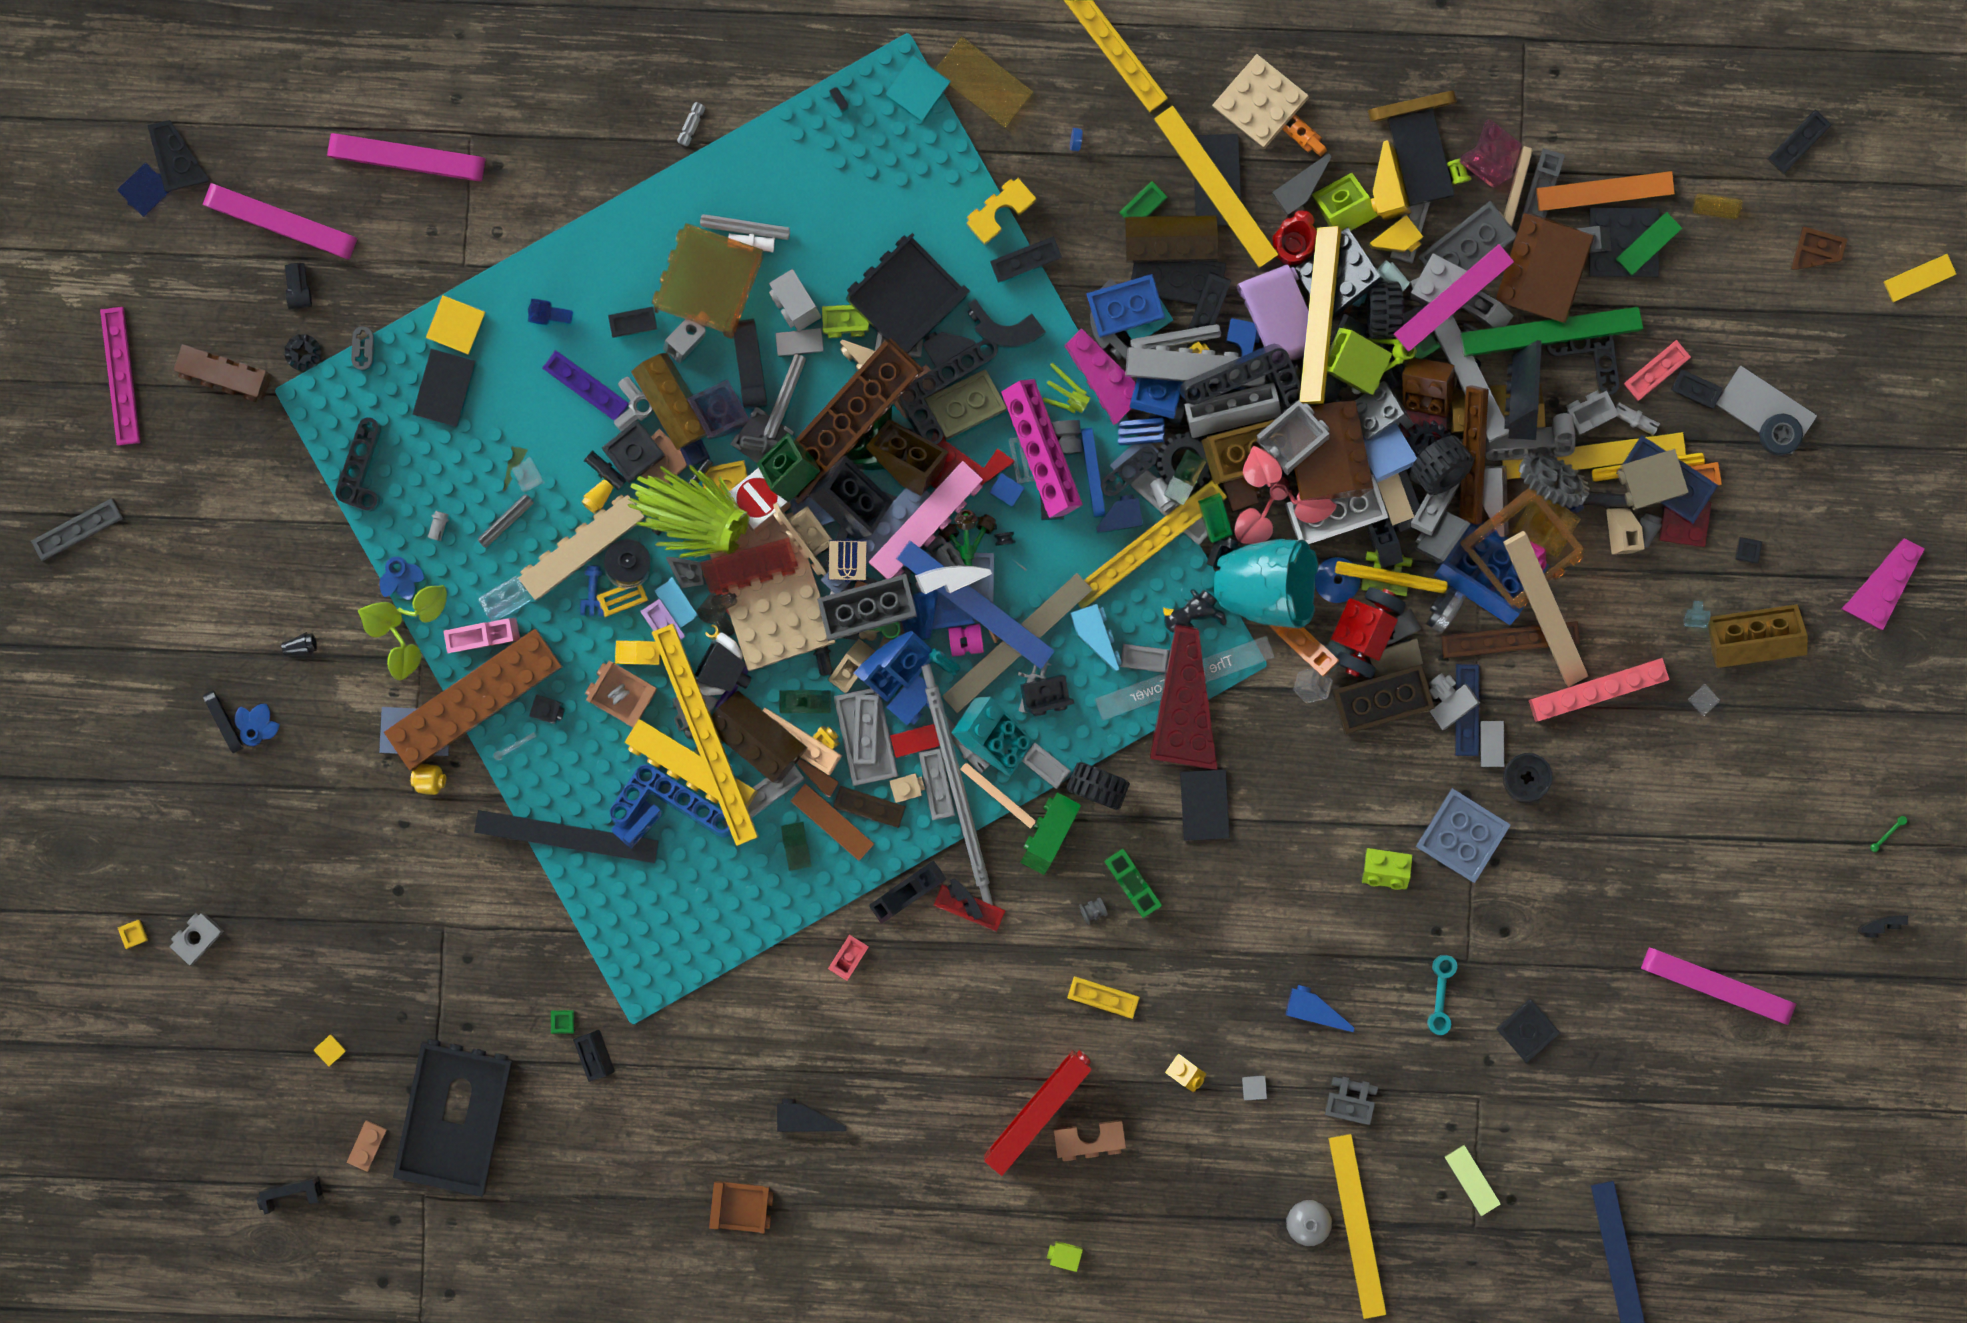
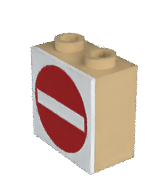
(758, 500)

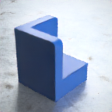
(1006, 490)

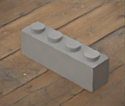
(1233, 410)

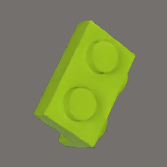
(843, 320)
(1387, 869)

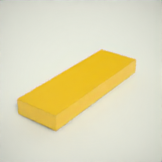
(1919, 278)
(1103, 997)

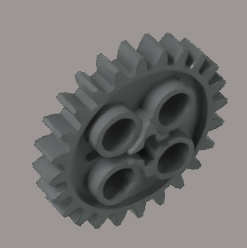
(1554, 479)

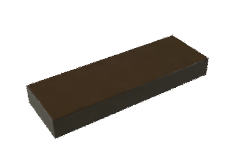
(869, 806)

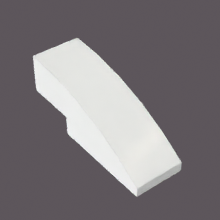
(951, 577)

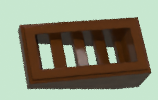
(822, 780)

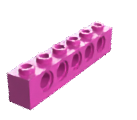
(1041, 448)

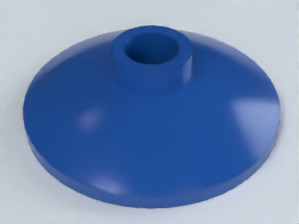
(1331, 591)

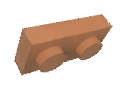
(366, 1145)

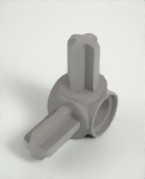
(632, 413)

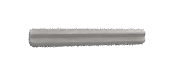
(745, 227)
(1179, 337)
(784, 396)

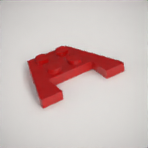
(996, 464)

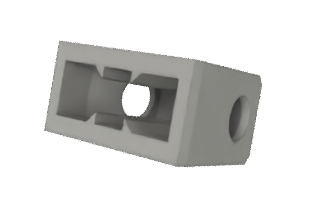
(680, 343)

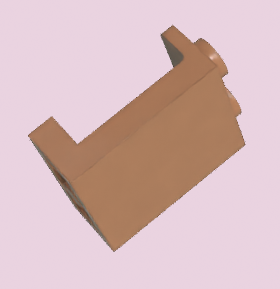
(629, 708)

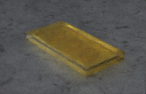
(984, 82)

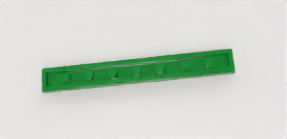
(1551, 331)

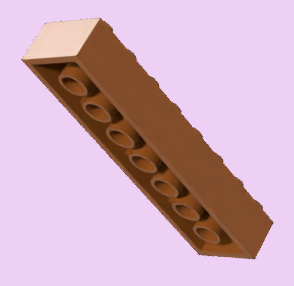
(473, 699)

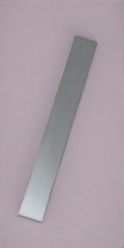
(1468, 372)

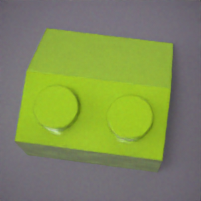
(1345, 203)

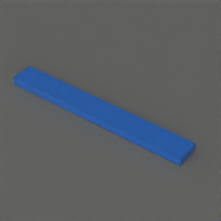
(981, 609)

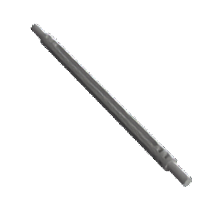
(956, 782)

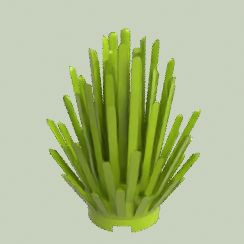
(691, 513)

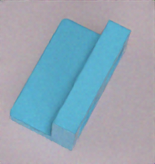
(676, 603)

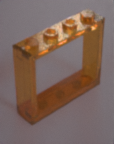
(1502, 517)

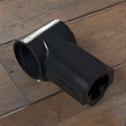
(298, 293)

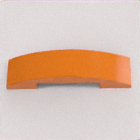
(1308, 648)

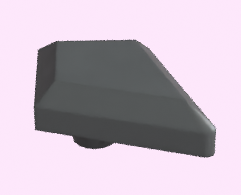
(686, 572)

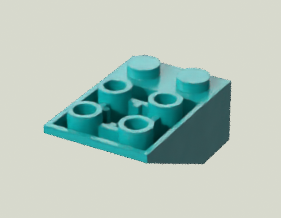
(992, 735)

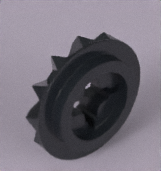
(307, 361)

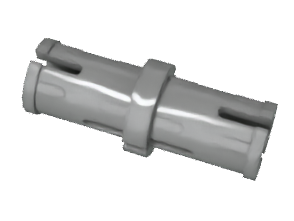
(1636, 419)

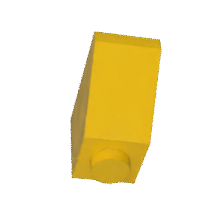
(1399, 237)
(637, 653)

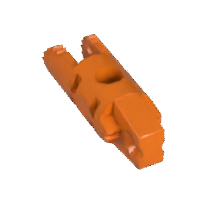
(1309, 140)

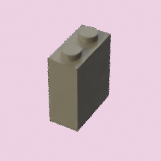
(1652, 480)

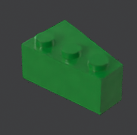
(1050, 833)

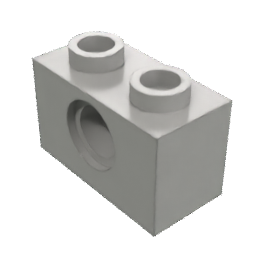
(209, 934)

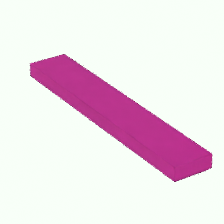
(1453, 297)
(120, 376)

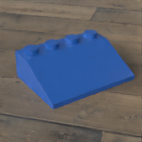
(1467, 578)

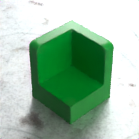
(1426, 347)

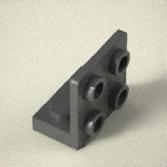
(1381, 411)

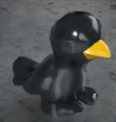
(1197, 608)

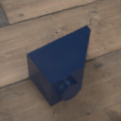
(1122, 515)

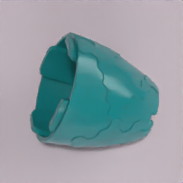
(1269, 582)

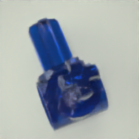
(542, 313)

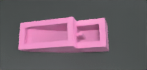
(481, 635)

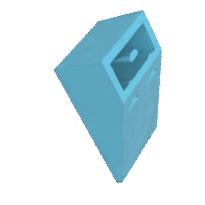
(1091, 630)

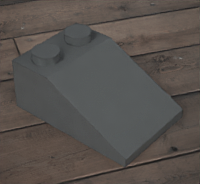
(1443, 538)

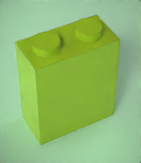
(1357, 361)

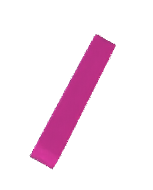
(406, 157)
(280, 221)
(1718, 986)

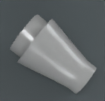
(1164, 503)

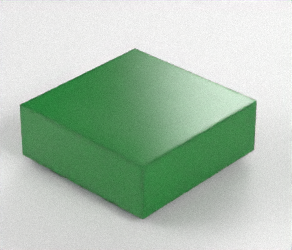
(562, 1021)

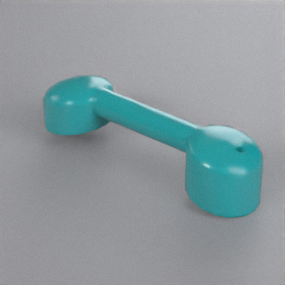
(1439, 1022)

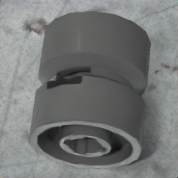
(1067, 436)

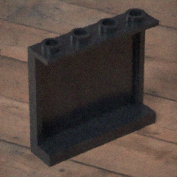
(906, 294)

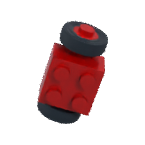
(1366, 630)

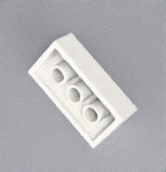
(1348, 515)

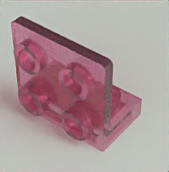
(1494, 155)

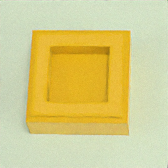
(132, 934)
(330, 1050)

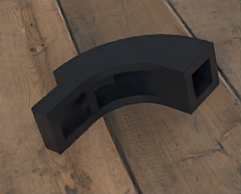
(1005, 336)
(907, 892)

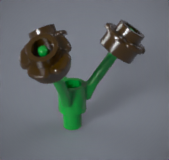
(967, 520)

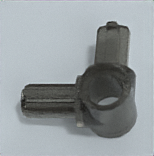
(714, 610)

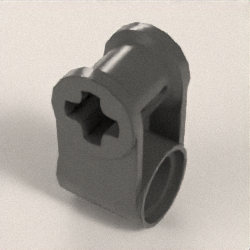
(1405, 626)

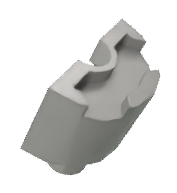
(1592, 412)

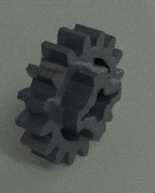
(1423, 434)

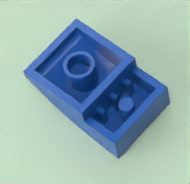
(894, 664)

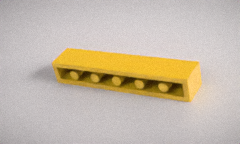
(677, 759)

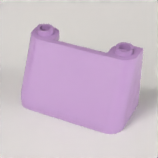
(1277, 310)

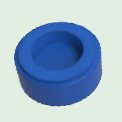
(1076, 139)

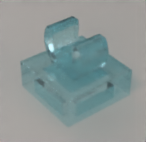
(1697, 616)

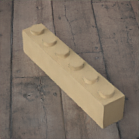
(580, 548)

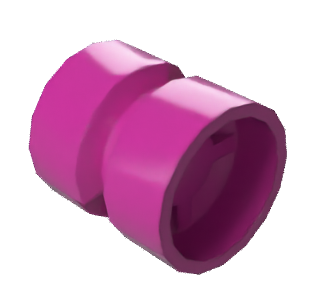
(974, 640)

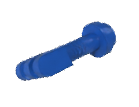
(592, 602)

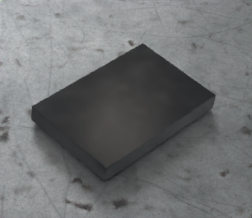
(444, 387)
(1204, 805)

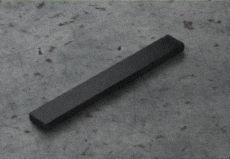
(563, 836)

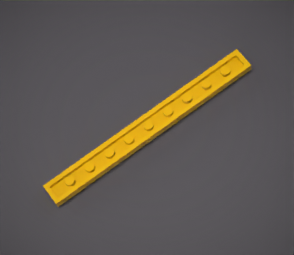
(705, 734)

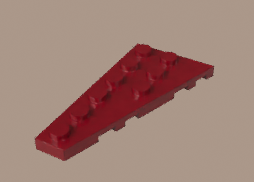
(1183, 716)

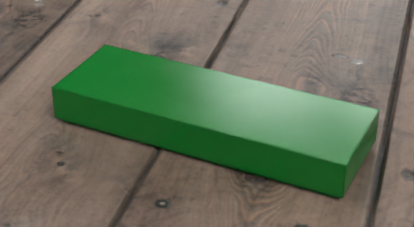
(1648, 243)

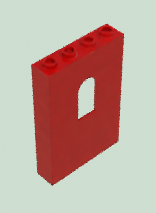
(1038, 1112)

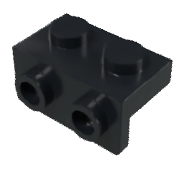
(1046, 695)

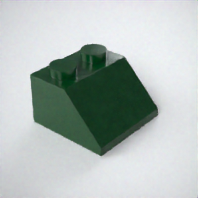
(788, 468)

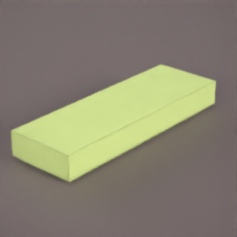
(1472, 1180)

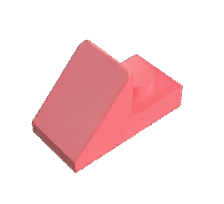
(848, 957)

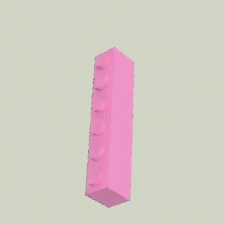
(928, 518)

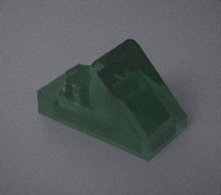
(796, 846)

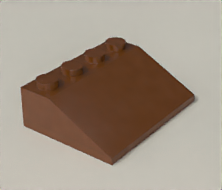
(1545, 267)
(1341, 463)

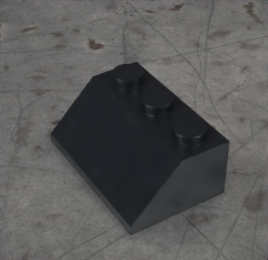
(851, 498)

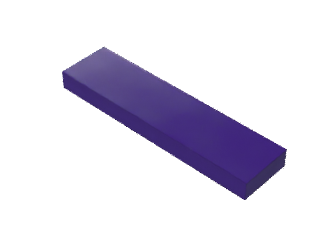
(585, 385)

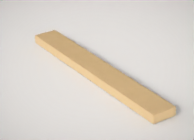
(1545, 608)

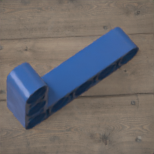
(671, 798)

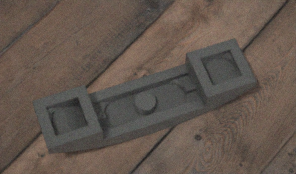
(1544, 176)

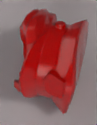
(1295, 239)

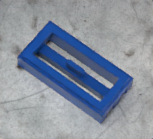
(1141, 431)

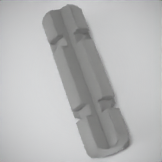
(691, 124)

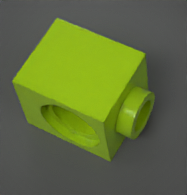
(1064, 1256)

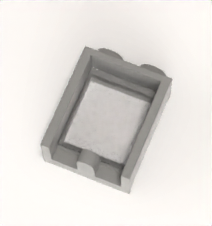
(1293, 436)

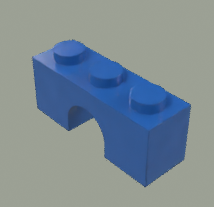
(1244, 336)

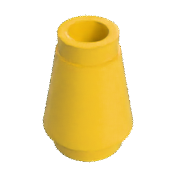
(596, 497)

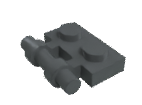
(1349, 1107)

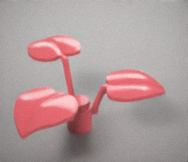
(1264, 469)

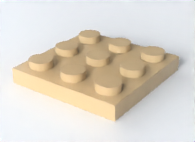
(1260, 101)

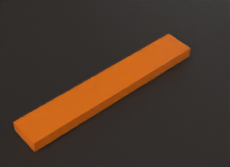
(1605, 191)

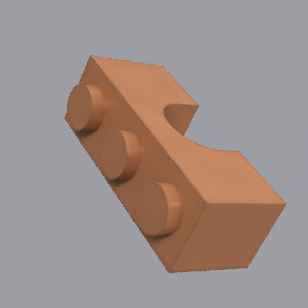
(1110, 1139)

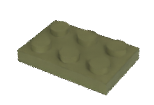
(966, 404)

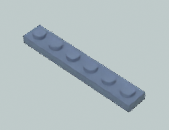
(898, 513)

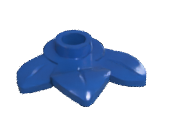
(401, 581)
(258, 721)

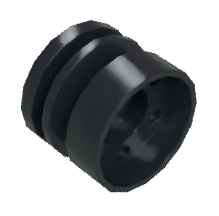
(1539, 771)

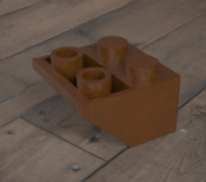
(1428, 386)

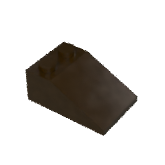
(907, 456)

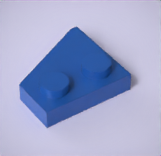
(925, 611)

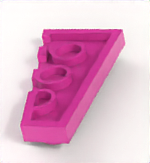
(1103, 375)
(1882, 590)

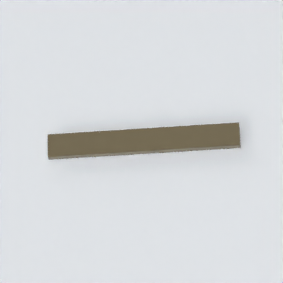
(1004, 655)

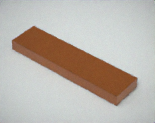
(832, 822)

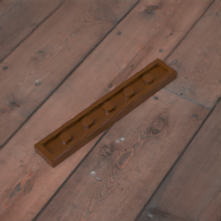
(1475, 442)
(1500, 640)

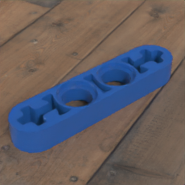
(1092, 472)

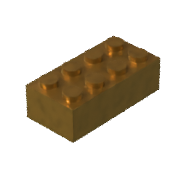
(1229, 451)

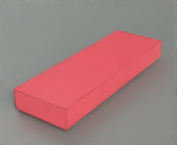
(1657, 370)

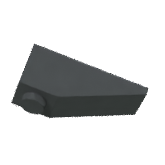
(1296, 192)

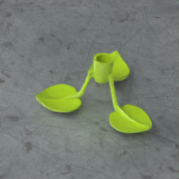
(383, 616)

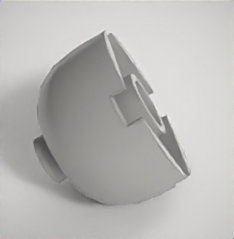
(1309, 1223)

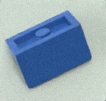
(642, 822)

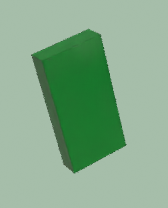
(1145, 202)
(1215, 517)

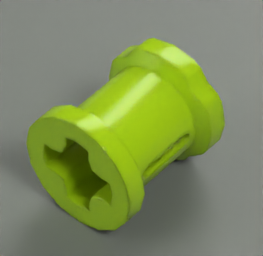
(1454, 172)

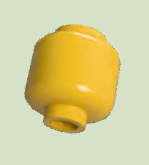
(428, 779)

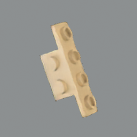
(808, 532)

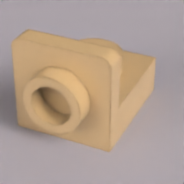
(907, 787)

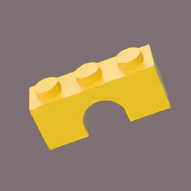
(1014, 195)

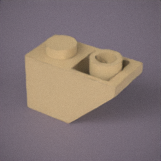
(1624, 531)

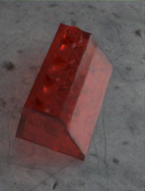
(750, 565)

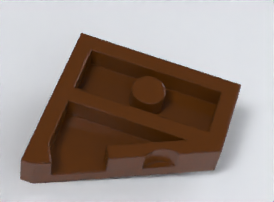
(1817, 249)

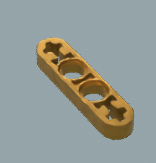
(1414, 105)

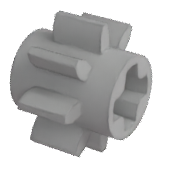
(1442, 687)

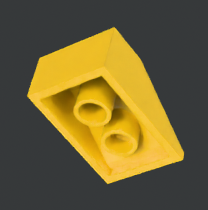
(1389, 190)

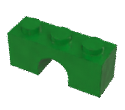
(1132, 883)

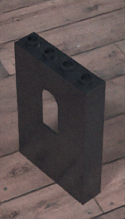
(448, 1152)

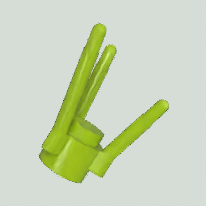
(1399, 351)
(1077, 400)

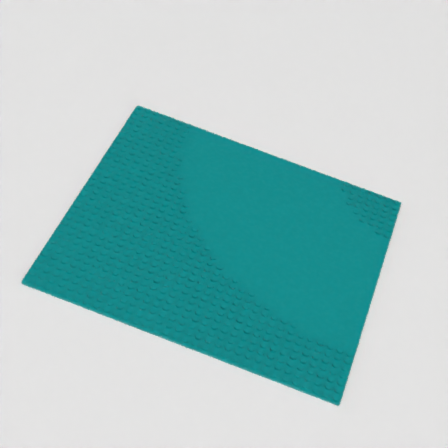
(847, 195)

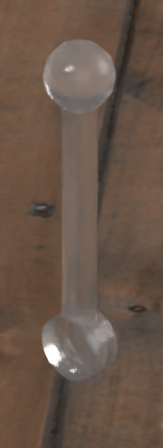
(498, 755)

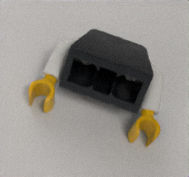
(721, 666)

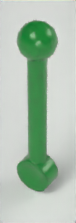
(1900, 821)

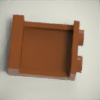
(740, 1207)

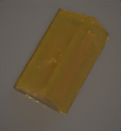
(1717, 206)

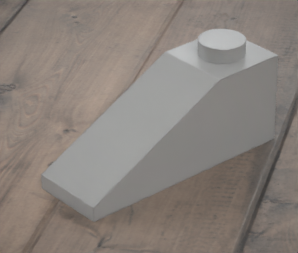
(1495, 493)

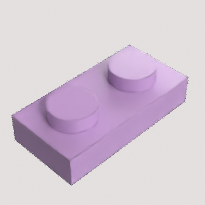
(659, 617)

